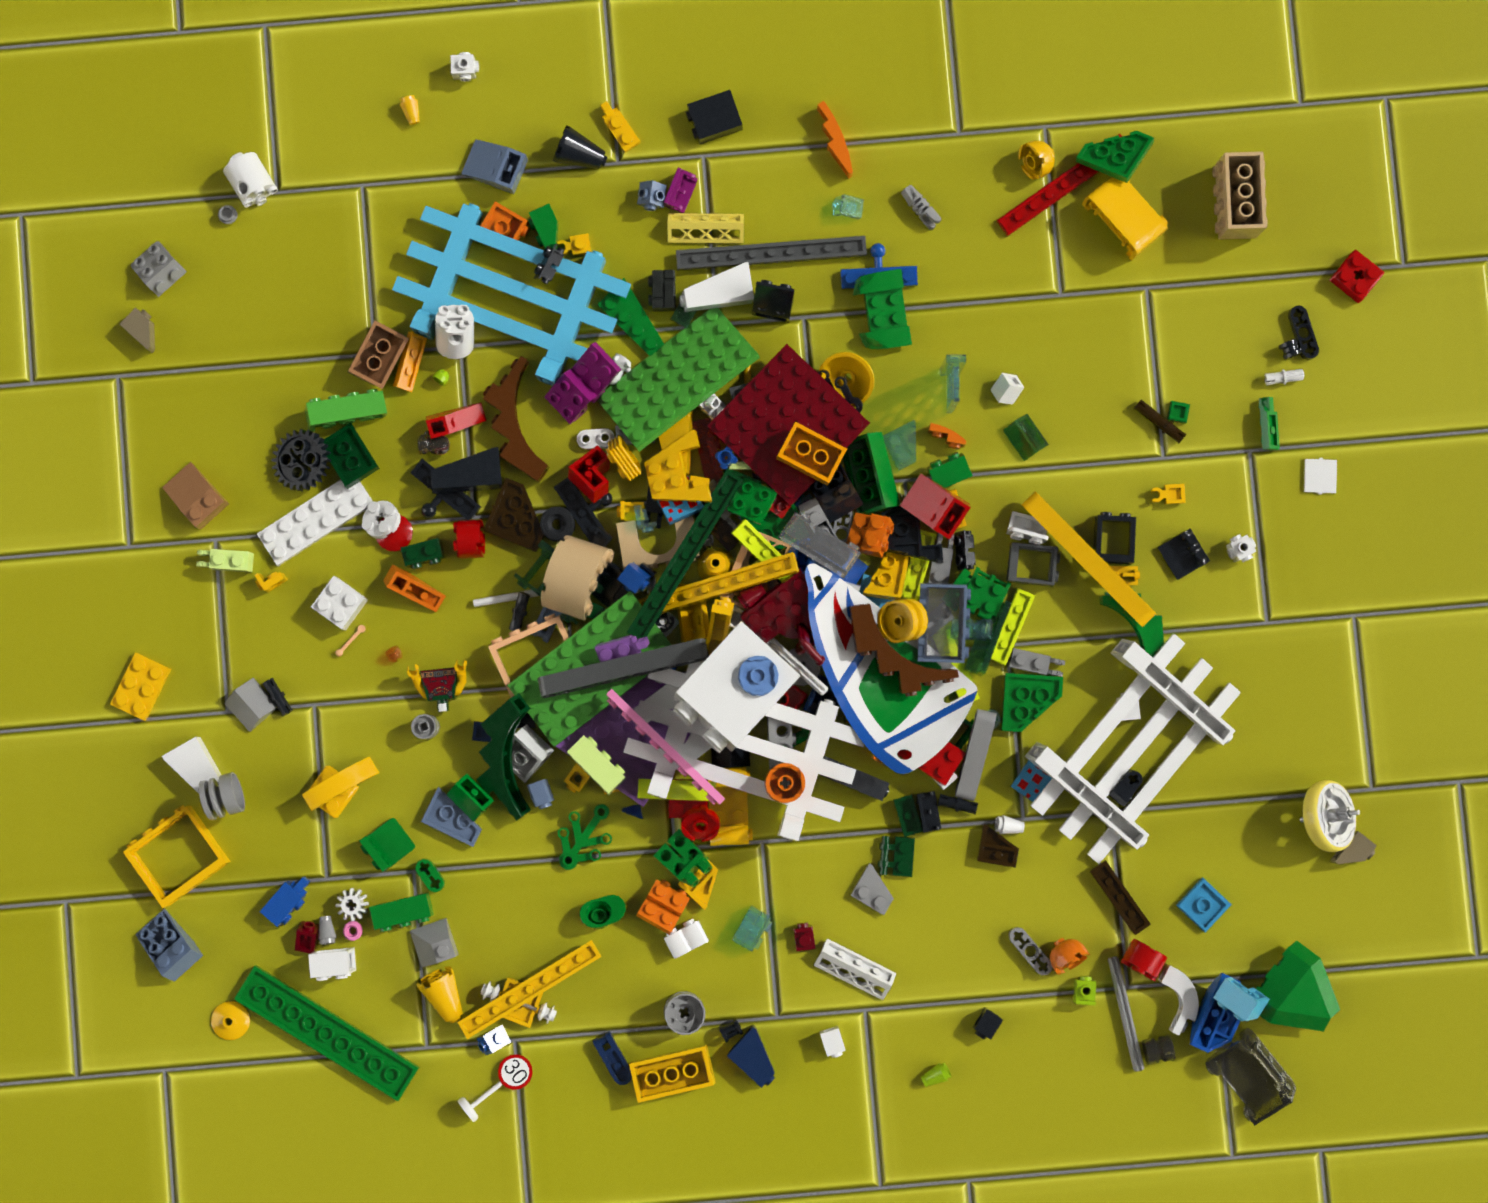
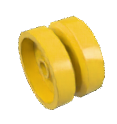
(902, 620)

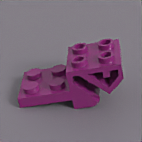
(582, 383)

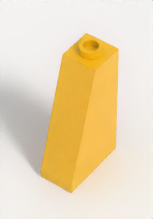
(674, 433)

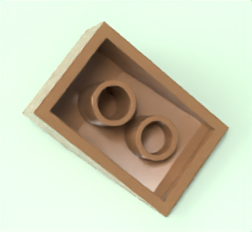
(195, 496)

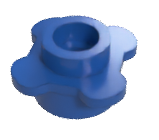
(720, 456)

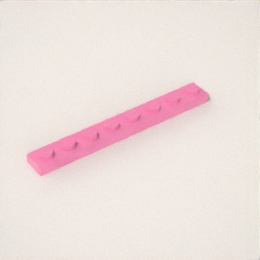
(658, 742)

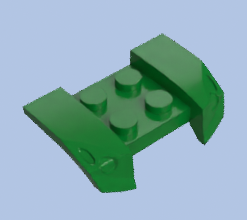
(884, 310)

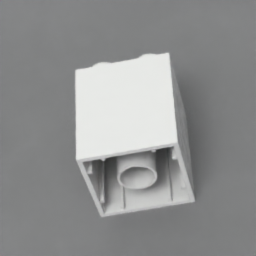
(718, 700)

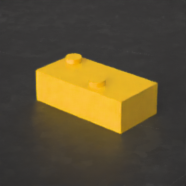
(672, 1073)

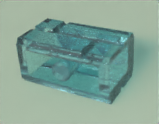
(752, 928)

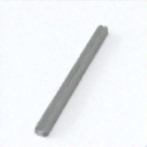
(1125, 1013)

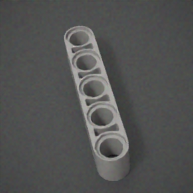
(975, 754)

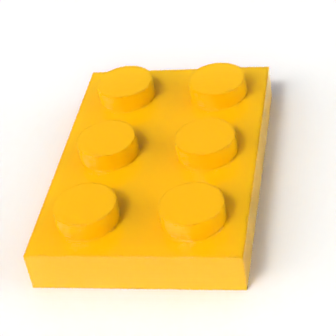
(140, 686)

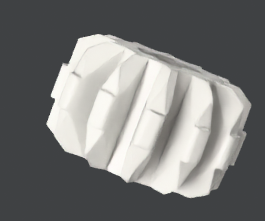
(348, 910)

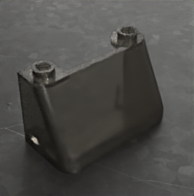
(1253, 1076)

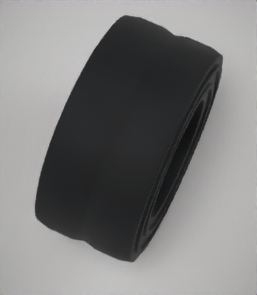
(548, 518)

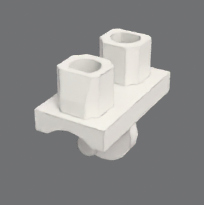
(712, 406)

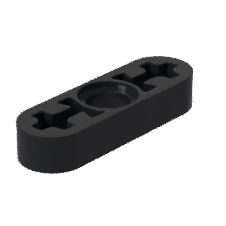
(1293, 321)

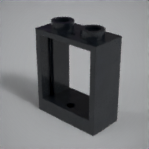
(1115, 558)

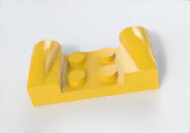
(732, 814)

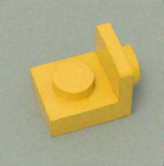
(274, 580)

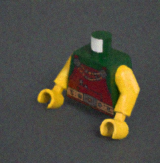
(440, 684)

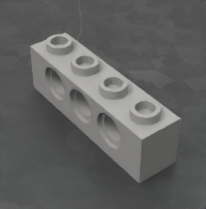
(787, 739)

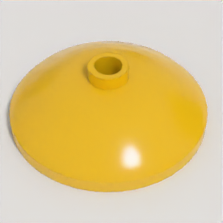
(845, 363)

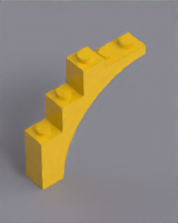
(719, 622)

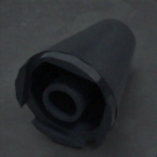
(578, 150)

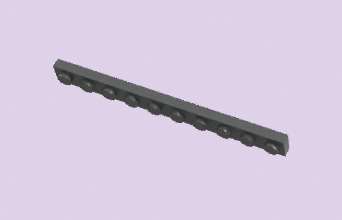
(771, 253)

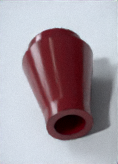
(751, 596)

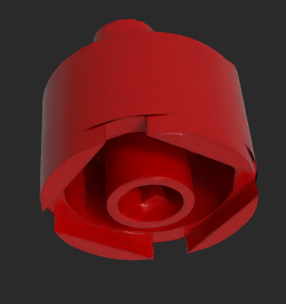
(470, 539)
(1144, 959)

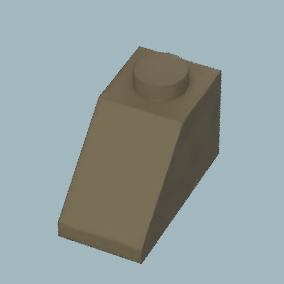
(141, 328)
(1358, 850)

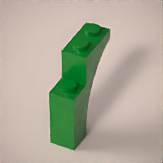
(1149, 635)

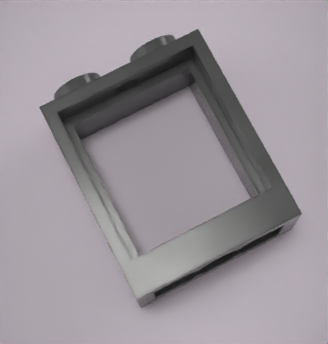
(1053, 575)

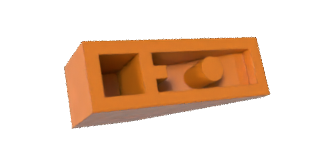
(413, 588)

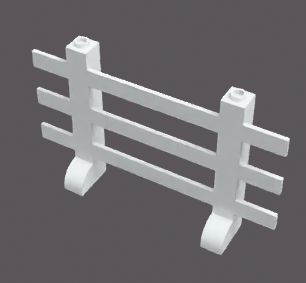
(1179, 697)
(810, 762)

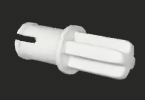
(1284, 376)

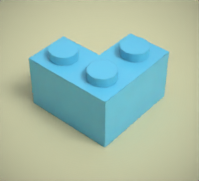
(1243, 1002)

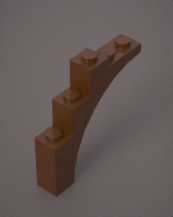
(506, 424)
(869, 639)

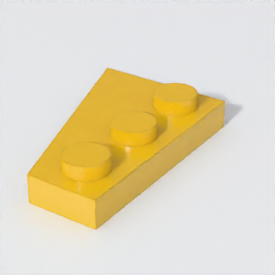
(889, 578)

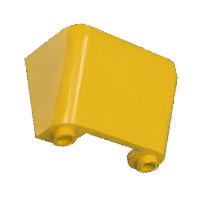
(1126, 215)

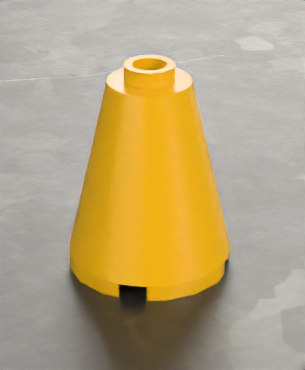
(711, 555)
(442, 993)

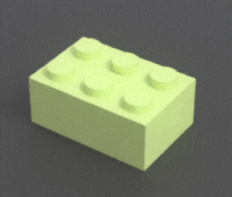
(597, 764)

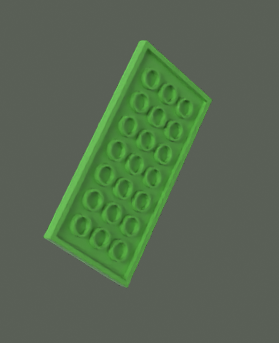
(677, 378)
(567, 712)

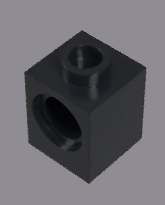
(987, 1024)

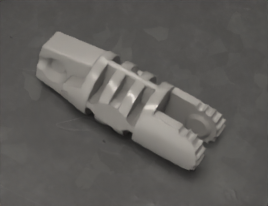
(921, 207)

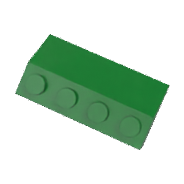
(871, 473)

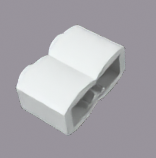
(686, 938)

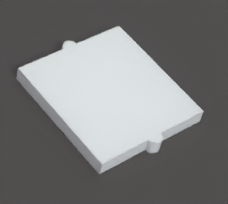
(1320, 476)

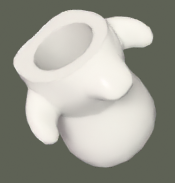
(624, 364)

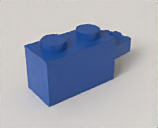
(285, 901)

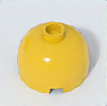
(1037, 159)

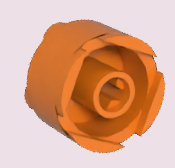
(776, 775)

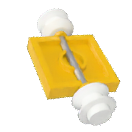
(525, 1014)

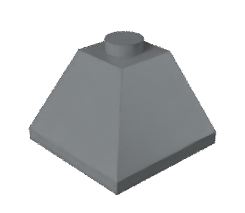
(434, 943)

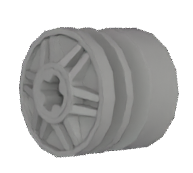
(221, 796)
(688, 1023)

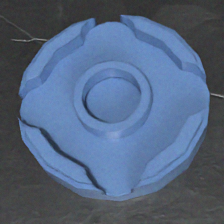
(758, 675)

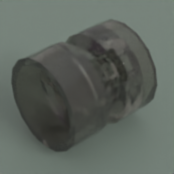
(1158, 1049)

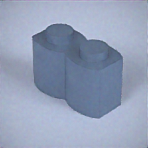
(541, 794)

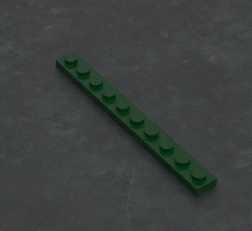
(684, 555)

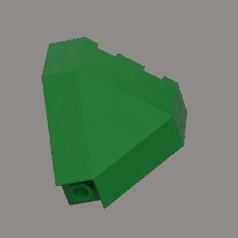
(1299, 991)

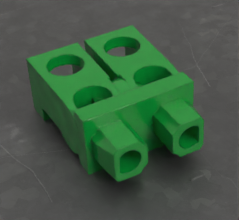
(688, 863)

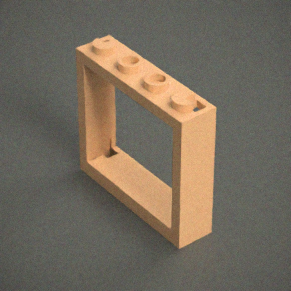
(516, 635)

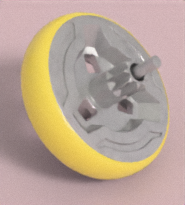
(1332, 826)

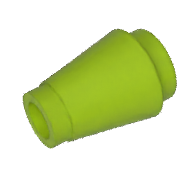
(938, 1074)

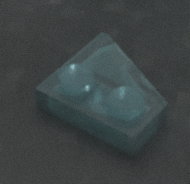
(902, 445)

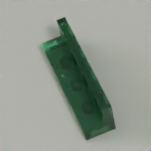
(983, 649)

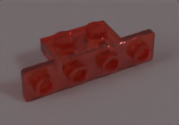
(708, 448)

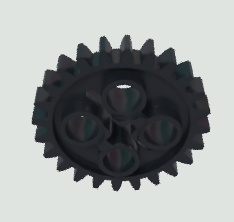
(312, 448)

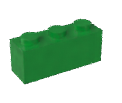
(401, 912)

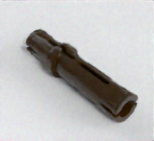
(1161, 422)

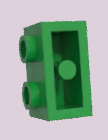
(950, 470)
(470, 797)

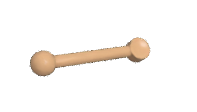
(361, 629)

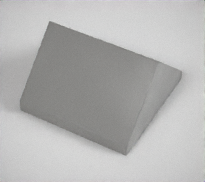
(250, 704)

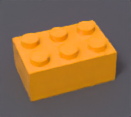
(811, 453)

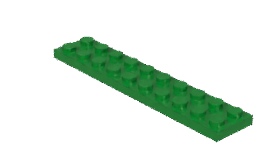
(326, 1033)

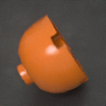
(1067, 954)

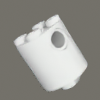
(249, 179)
(454, 331)

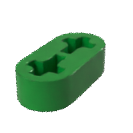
(433, 872)

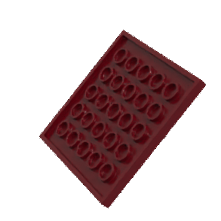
(768, 407)

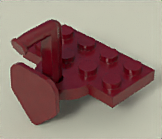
(781, 612)

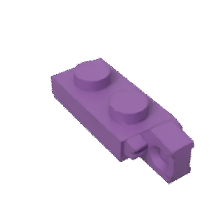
(621, 647)

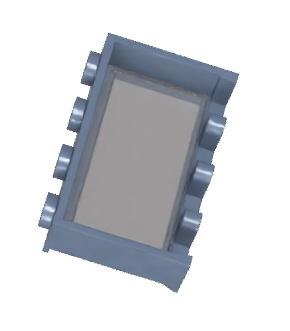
(946, 623)

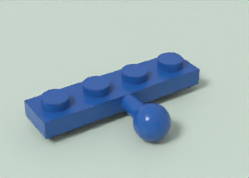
(849, 276)

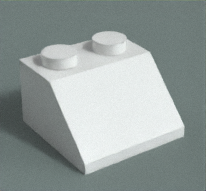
(528, 753)

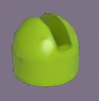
(441, 377)

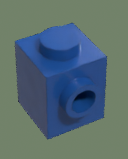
(634, 578)

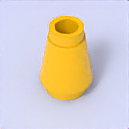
(410, 109)

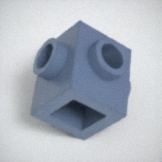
(651, 195)

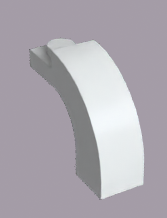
(1186, 995)

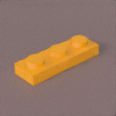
(410, 362)

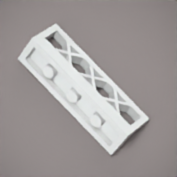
(857, 967)

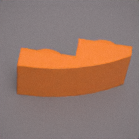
(953, 439)

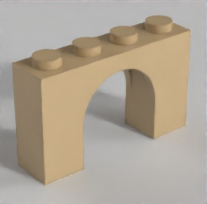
(633, 552)

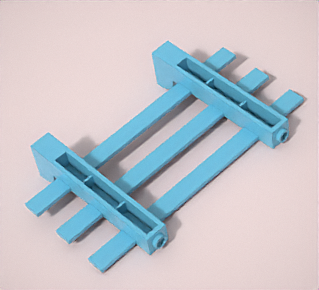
(452, 265)

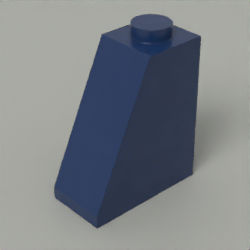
(752, 1057)

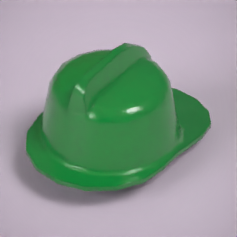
(602, 911)

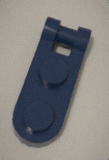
(613, 1059)

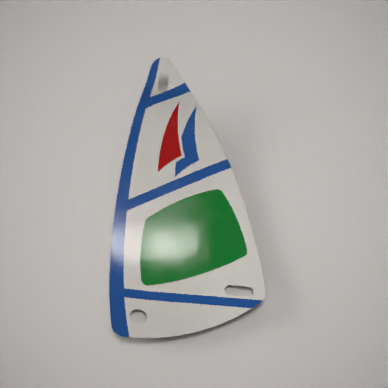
(873, 702)

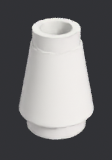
(1008, 825)

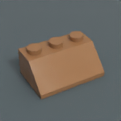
(378, 355)

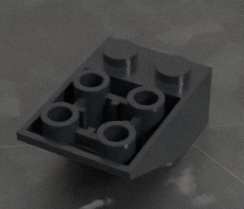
(773, 301)
(838, 497)

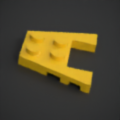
(668, 476)

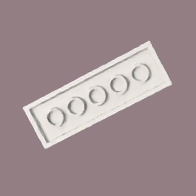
(313, 520)

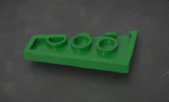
(632, 320)

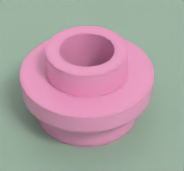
(346, 930)

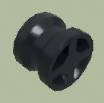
(1290, 349)

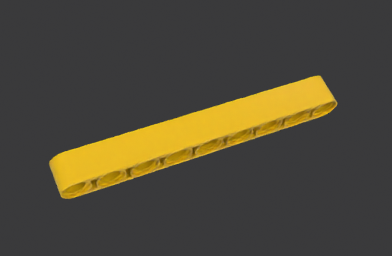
(1088, 559)

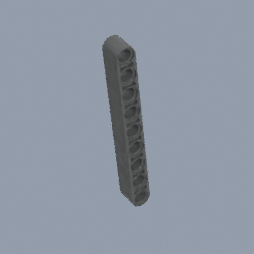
(623, 668)

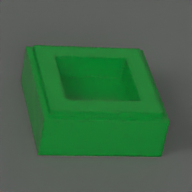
(1178, 412)

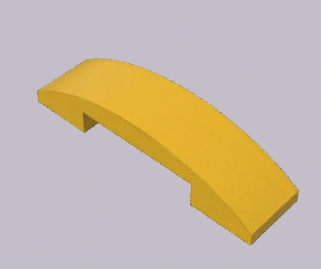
(340, 783)

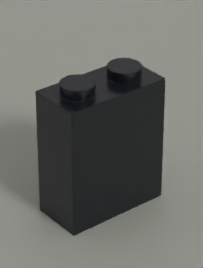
(714, 117)

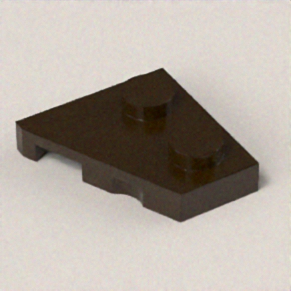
(996, 849)

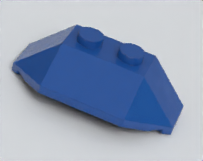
(1213, 1023)

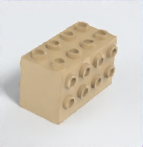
(1240, 195)

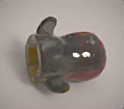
(437, 445)

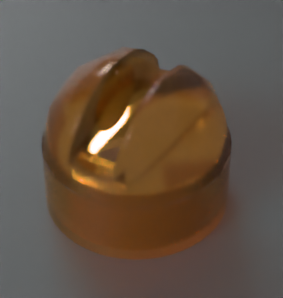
(394, 653)

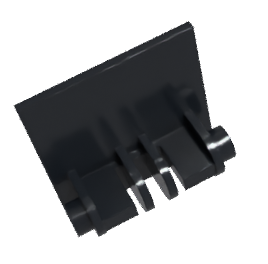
(1183, 554)

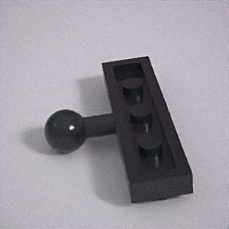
(457, 500)
(580, 509)

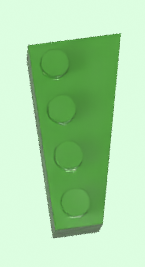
(345, 409)

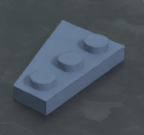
(450, 819)

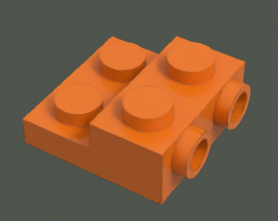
(505, 222)
(871, 533)
(663, 906)

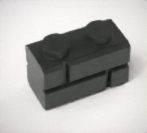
(663, 290)

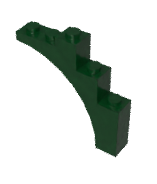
(497, 753)

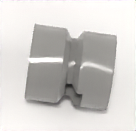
(425, 726)

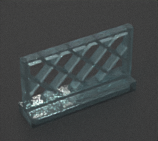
(952, 368)

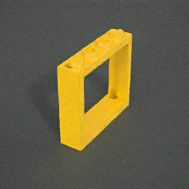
(149, 835)

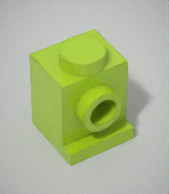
(1081, 998)

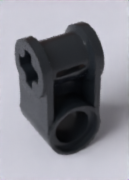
(1124, 790)

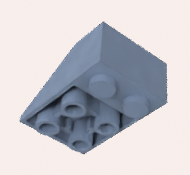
(495, 165)
(168, 946)

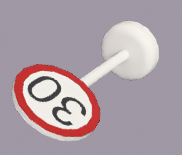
(513, 1073)

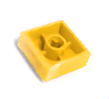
(626, 461)
(337, 804)

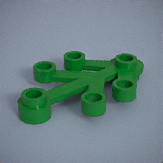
(582, 839)

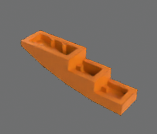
(837, 146)

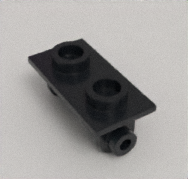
(544, 269)
(963, 541)

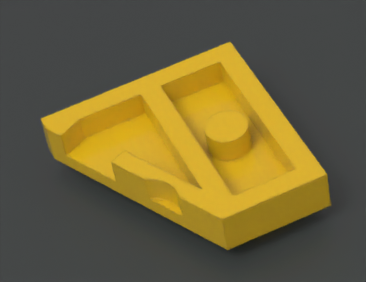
(702, 891)

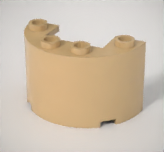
(573, 576)

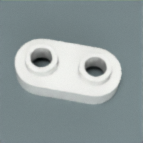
(595, 438)

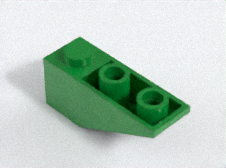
(546, 225)

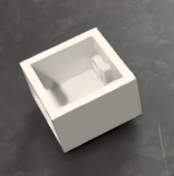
(339, 603)
(332, 962)

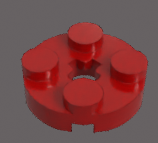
(700, 815)

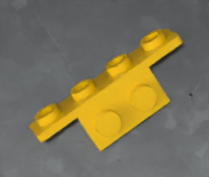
(693, 621)

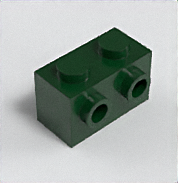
(422, 553)

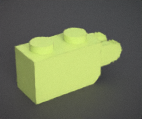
(227, 560)

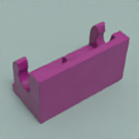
(680, 190)

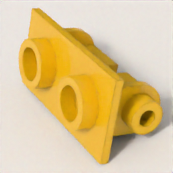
(1128, 573)

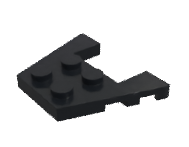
(907, 537)
(608, 579)

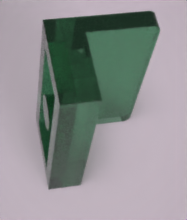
(1025, 437)

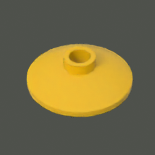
(239, 1016)

